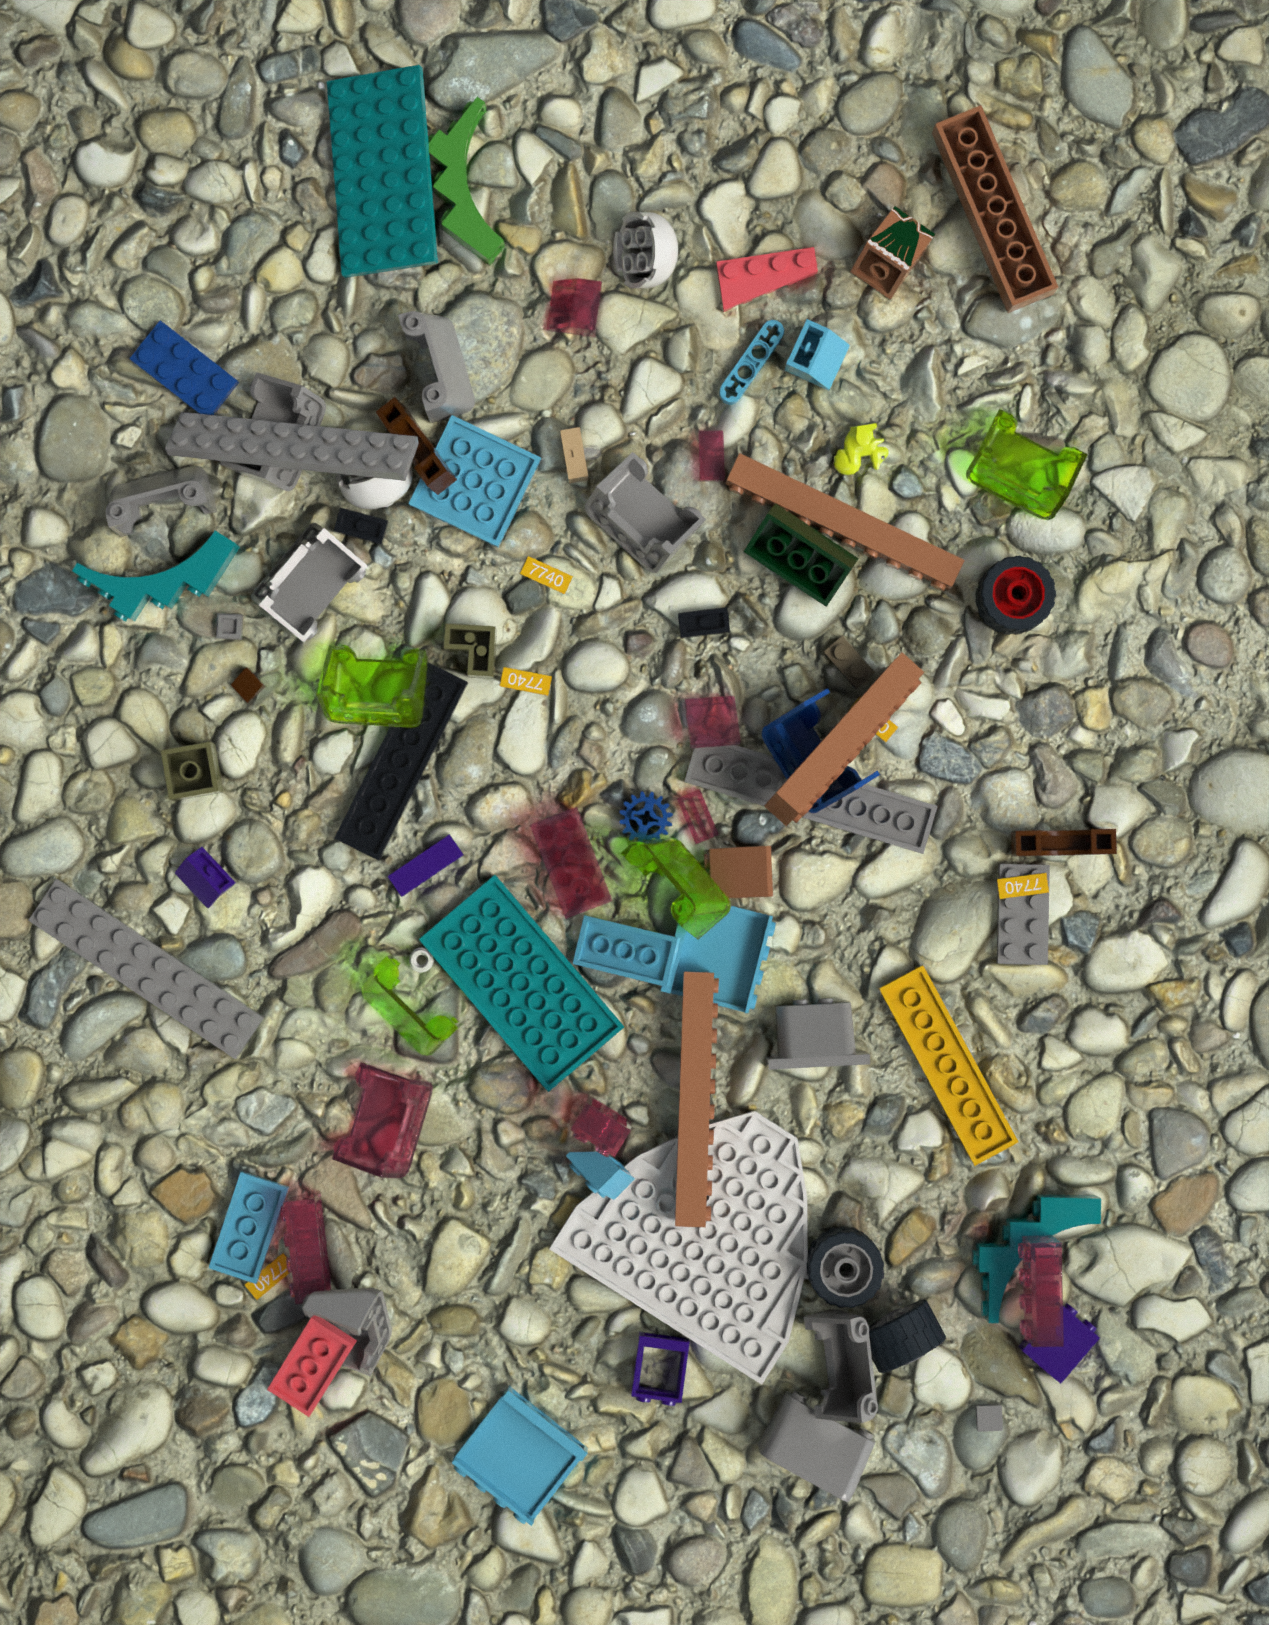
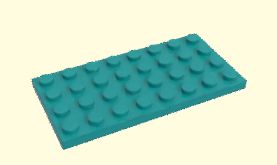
(382, 171)
(521, 983)

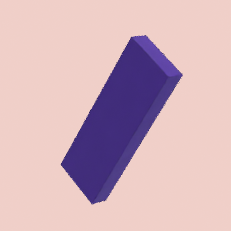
(425, 865)

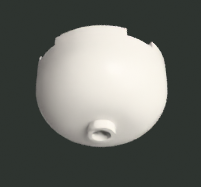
(657, 249)
(372, 492)

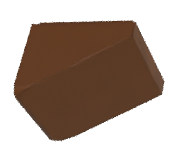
(247, 685)

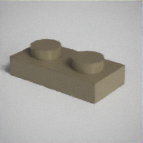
(849, 662)

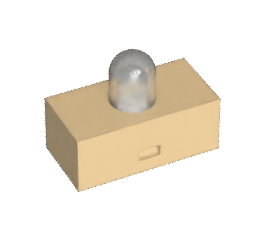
(577, 454)

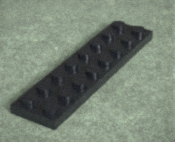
(399, 768)

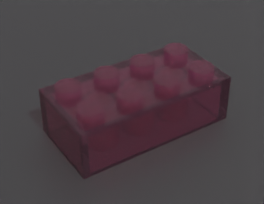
(571, 862)
(600, 1126)
(306, 1245)
(1041, 1291)

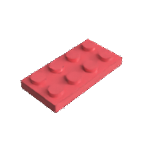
(311, 1365)

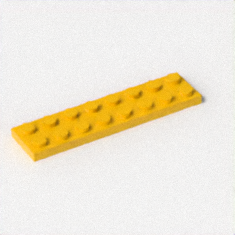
(948, 1065)

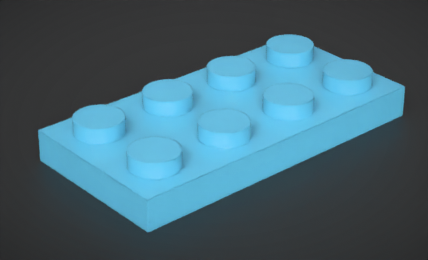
(626, 951)
(248, 1227)

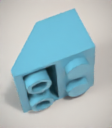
(817, 355)
(602, 1173)

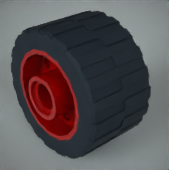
(1032, 585)

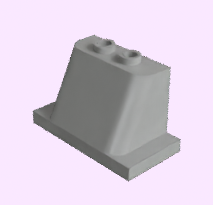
(815, 1036)

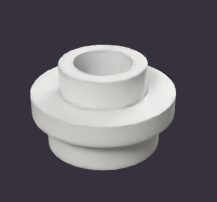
(413, 960)

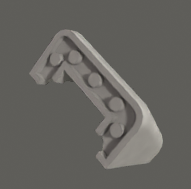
(453, 390)
(283, 403)
(126, 499)
(641, 515)
(307, 580)
(360, 1315)
(849, 1366)
(816, 1448)

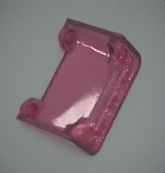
(385, 1122)

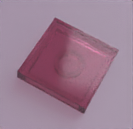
(712, 722)

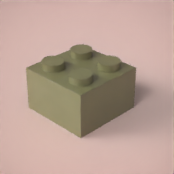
(192, 771)

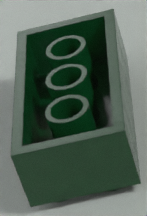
(800, 555)

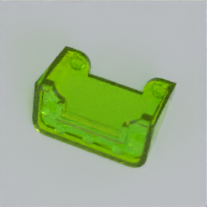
(1023, 469)
(373, 689)
(701, 899)
(380, 995)

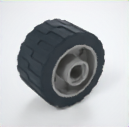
(856, 1283)
(904, 1336)

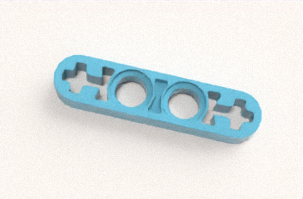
(750, 361)

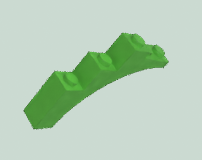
(450, 154)

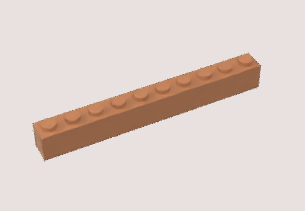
(845, 522)
(694, 1099)

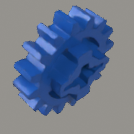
(649, 803)

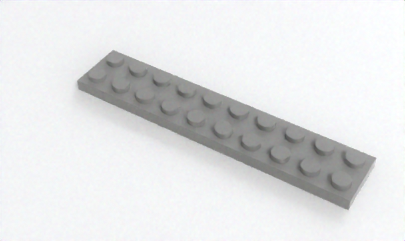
(292, 446)
(863, 812)
(146, 968)

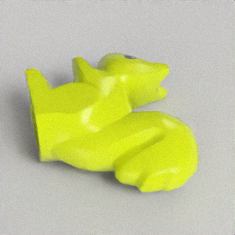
(857, 444)

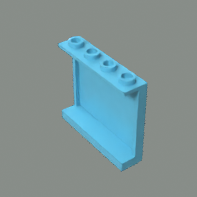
(731, 952)
(519, 1456)

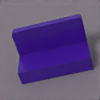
(204, 877)

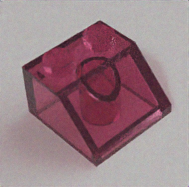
(575, 306)

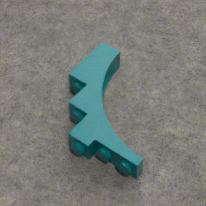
(131, 594)
(999, 1261)

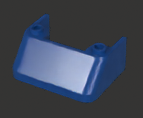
(794, 738)

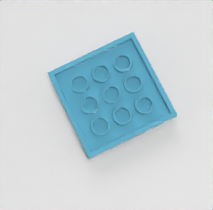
(488, 485)

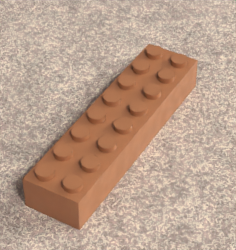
(994, 209)
(845, 740)

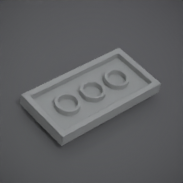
(1023, 921)

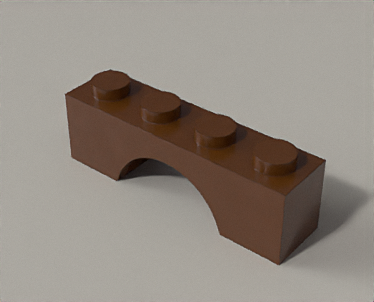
(426, 459)
(1063, 842)

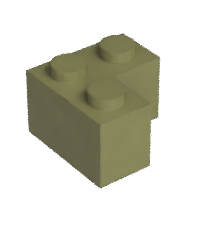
(478, 642)

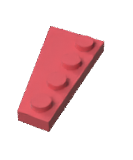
(762, 274)

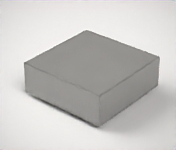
(229, 626)
(989, 1417)

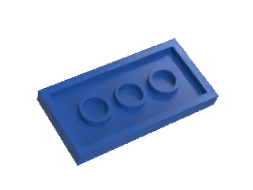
(184, 370)

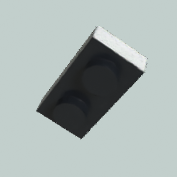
(361, 526)
(703, 623)

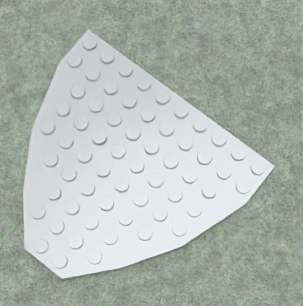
(719, 1283)

